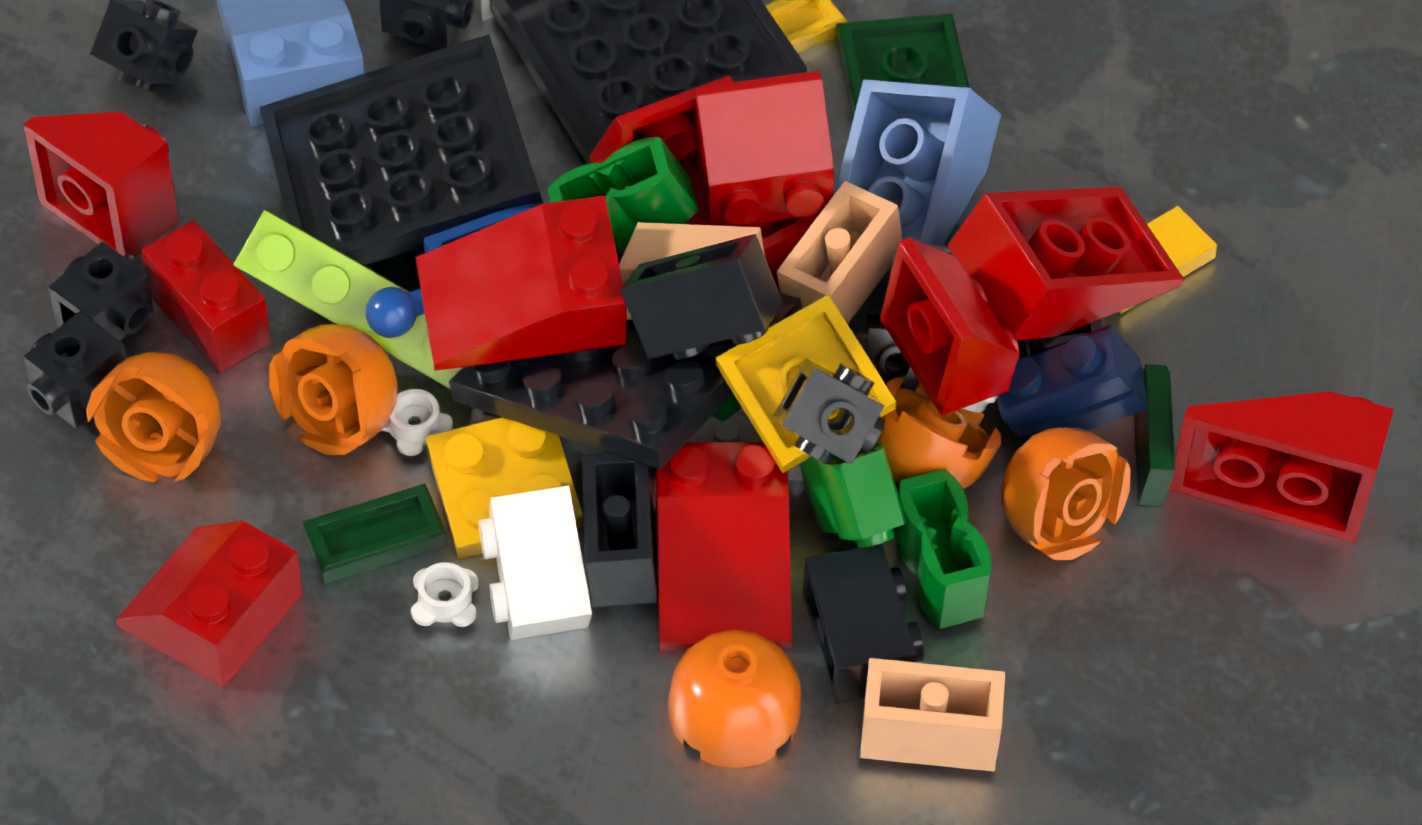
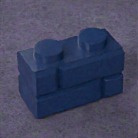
(1075, 385)

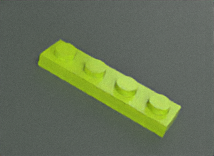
(330, 286)

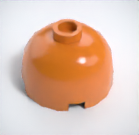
(334, 387)
(155, 416)
(925, 442)
(1064, 490)
(735, 699)

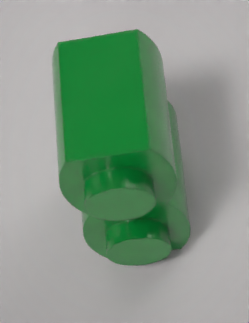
(639, 185)
(855, 498)
(943, 549)

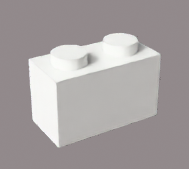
(537, 563)

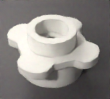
(420, 407)
(444, 580)

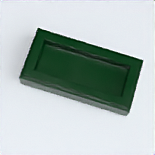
(1155, 438)
(374, 533)

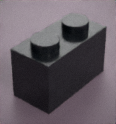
(702, 298)
(619, 530)
(858, 616)

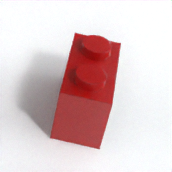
(207, 296)

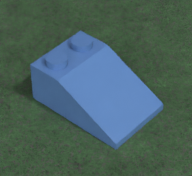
(288, 48)
(920, 152)

